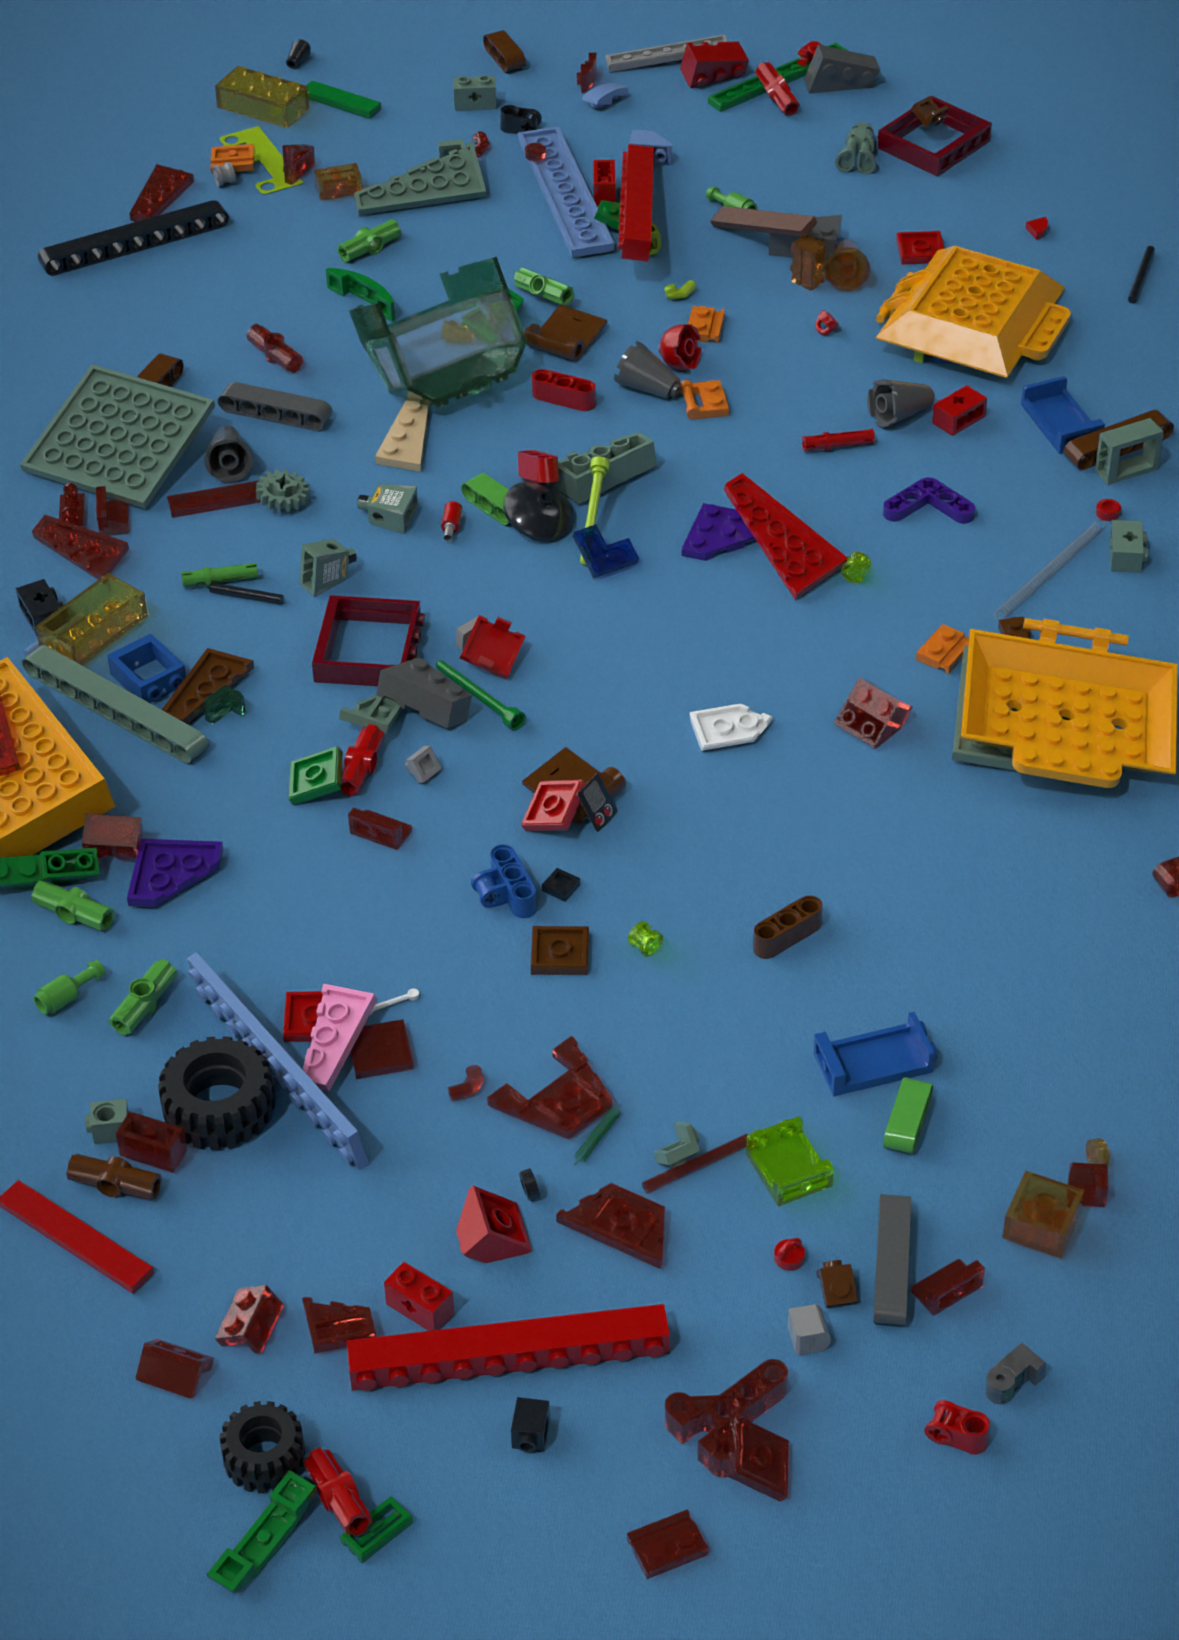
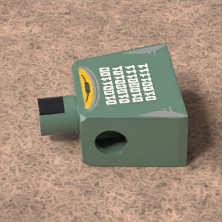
(390, 506)
(324, 565)

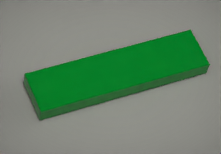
(342, 99)

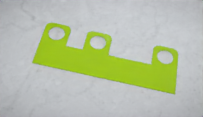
(266, 154)

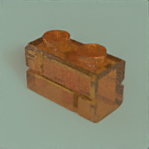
(338, 181)
(808, 262)

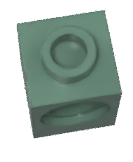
(106, 1119)

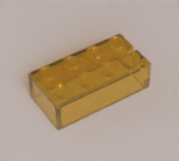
(262, 96)
(93, 619)

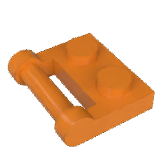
(711, 397)

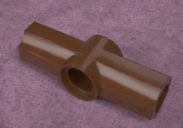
(114, 1176)

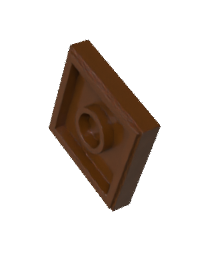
(559, 950)

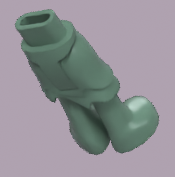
(859, 140)

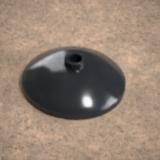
(538, 511)

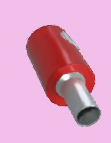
(451, 519)

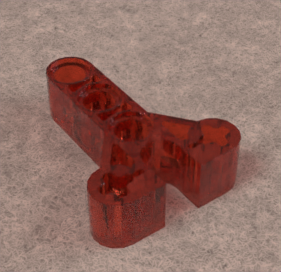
(695, 1414)

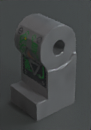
(1012, 1373)

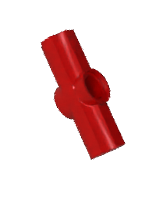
(777, 88)
(361, 759)
(338, 1491)

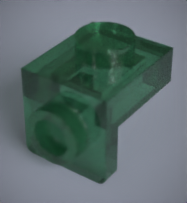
(223, 702)

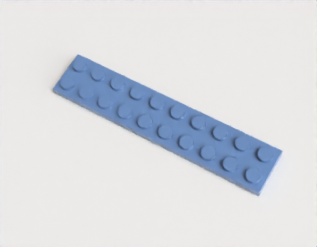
(567, 194)
(286, 1071)

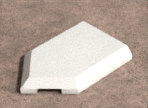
(727, 726)

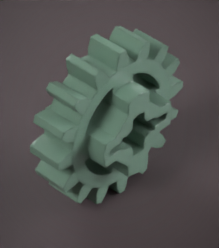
(282, 490)

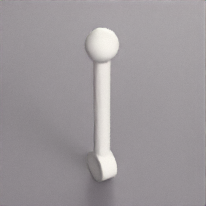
(413, 994)

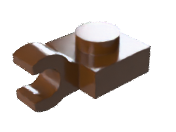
(1014, 627)

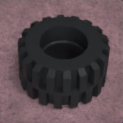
(259, 1425)

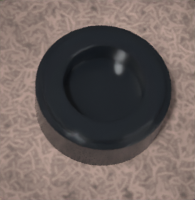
(529, 1184)

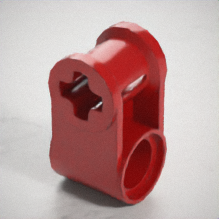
(957, 1428)

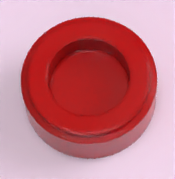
(1108, 509)

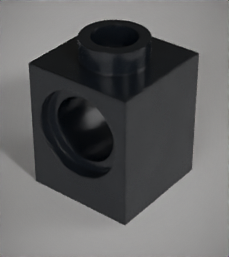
(530, 1424)

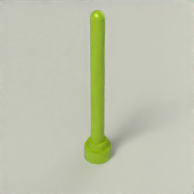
(599, 468)

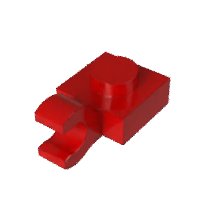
(807, 52)

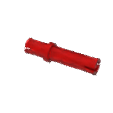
(827, 441)

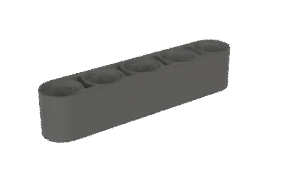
(275, 406)
(892, 1260)

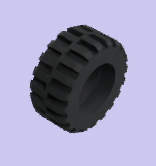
(214, 1064)

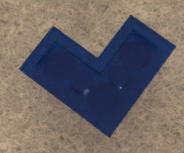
(602, 557)

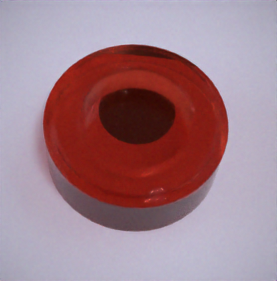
(535, 152)

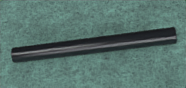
(1142, 271)

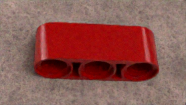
(563, 390)
(538, 466)

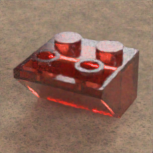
(872, 713)

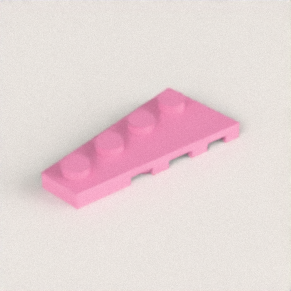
(337, 1028)

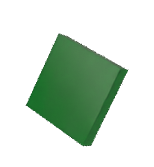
(315, 775)

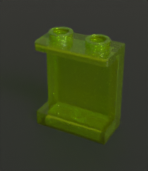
(788, 1161)

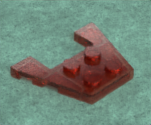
(563, 1105)

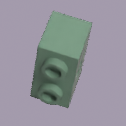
(474, 93)
(1127, 546)

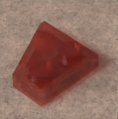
(297, 161)
(336, 1323)

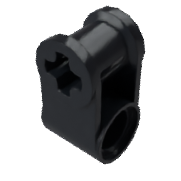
(516, 119)

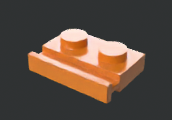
(241, 157)
(707, 322)
(943, 648)

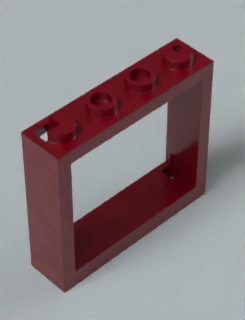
(976, 135)
(366, 610)

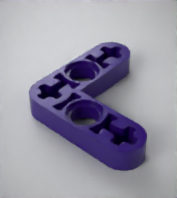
(929, 492)

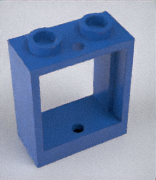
(138, 654)

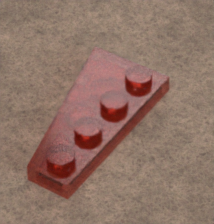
(160, 191)
(81, 546)

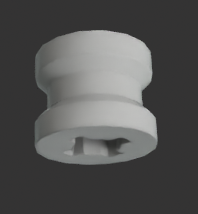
(224, 174)

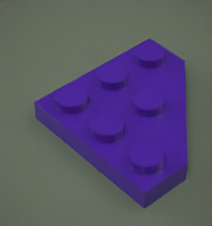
(715, 531)
(170, 867)

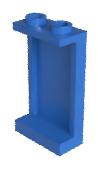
(1057, 412)
(875, 1056)

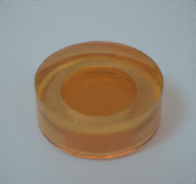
(1097, 1151)

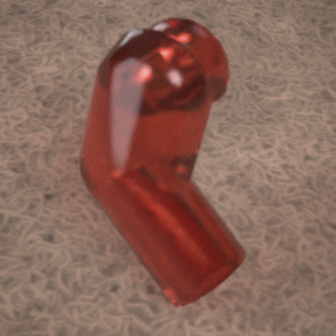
(470, 1085)

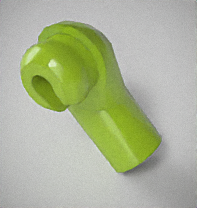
(680, 293)

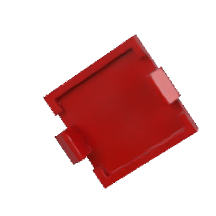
(492, 646)

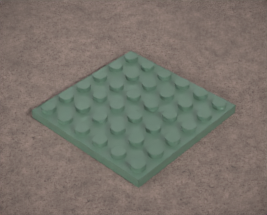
(118, 435)

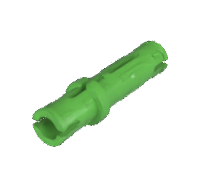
(216, 575)

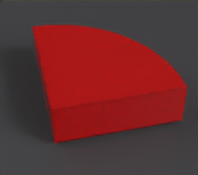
(1037, 227)

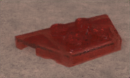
(621, 1222)

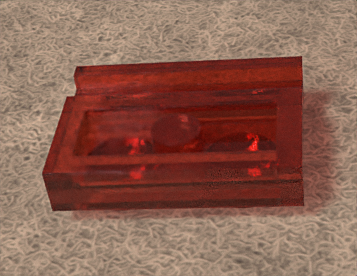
(667, 1544)

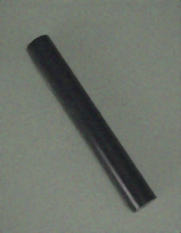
(246, 593)

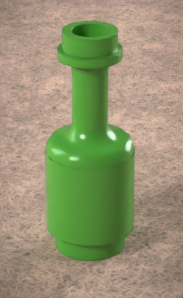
(731, 200)
(65, 989)

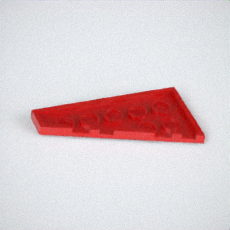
(791, 546)

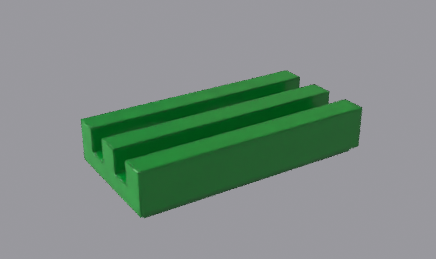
(381, 1532)

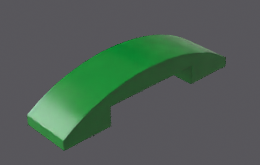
(346, 281)
(266, 1535)

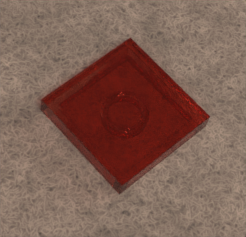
(381, 1050)
(758, 1458)

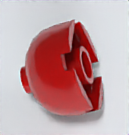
(680, 347)

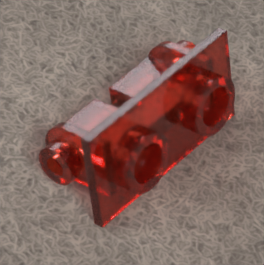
(72, 505)

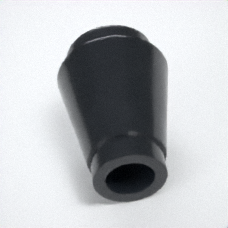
(298, 53)

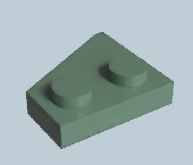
(374, 712)

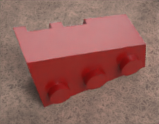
(713, 62)

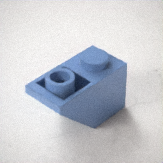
(661, 146)

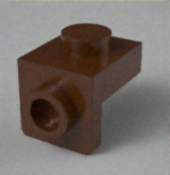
(929, 112)
(837, 1283)

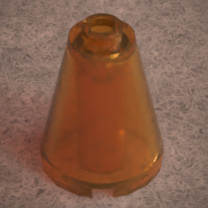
(847, 266)

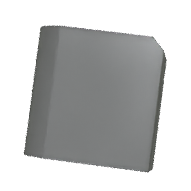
(808, 1329)

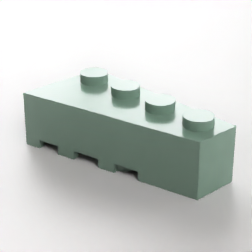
(627, 458)

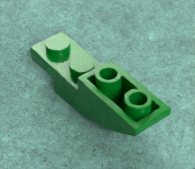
(49, 866)

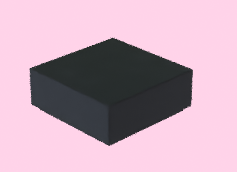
(561, 884)

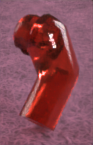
(482, 143)

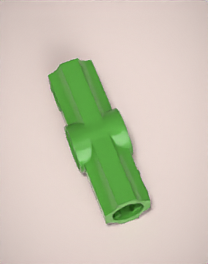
(369, 240)
(544, 286)
(73, 905)
(143, 997)

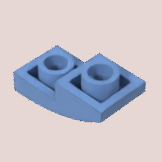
(604, 94)

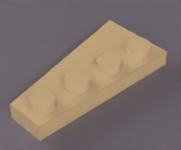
(406, 438)

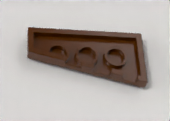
(205, 678)

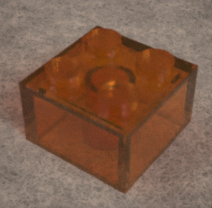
(1043, 1214)

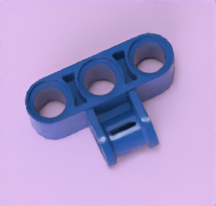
(506, 883)

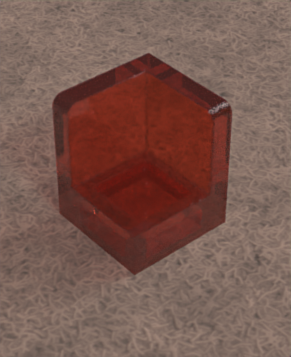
(1092, 1179)

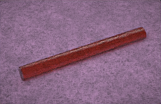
(694, 1164)

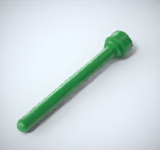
(511, 717)

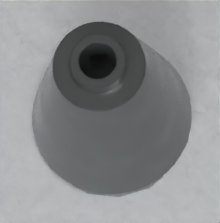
(646, 373)
(897, 400)
(228, 456)

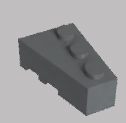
(840, 70)
(826, 230)
(426, 690)

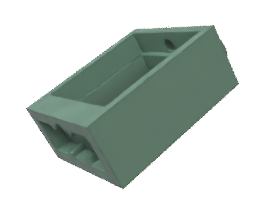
(1110, 442)

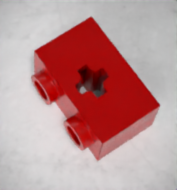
(604, 181)
(959, 410)
(419, 1297)

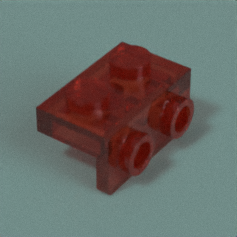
(250, 1318)

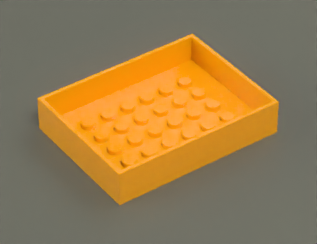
(55, 776)

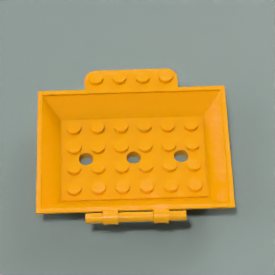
(975, 311)
(1076, 683)

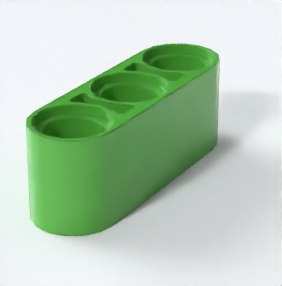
(486, 495)
(908, 1115)

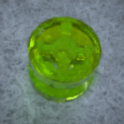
(856, 567)
(645, 938)

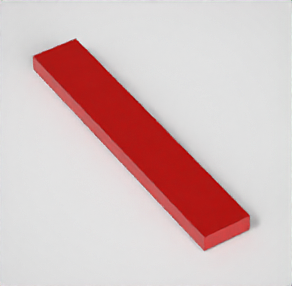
(76, 1237)

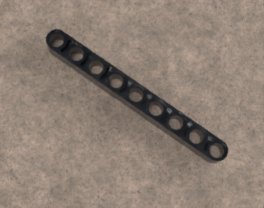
(133, 237)

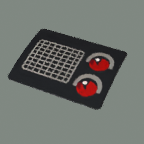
(597, 802)

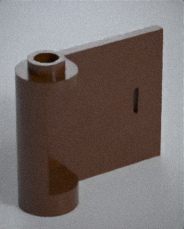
(565, 333)
(569, 766)

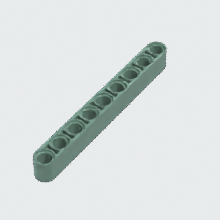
(115, 704)

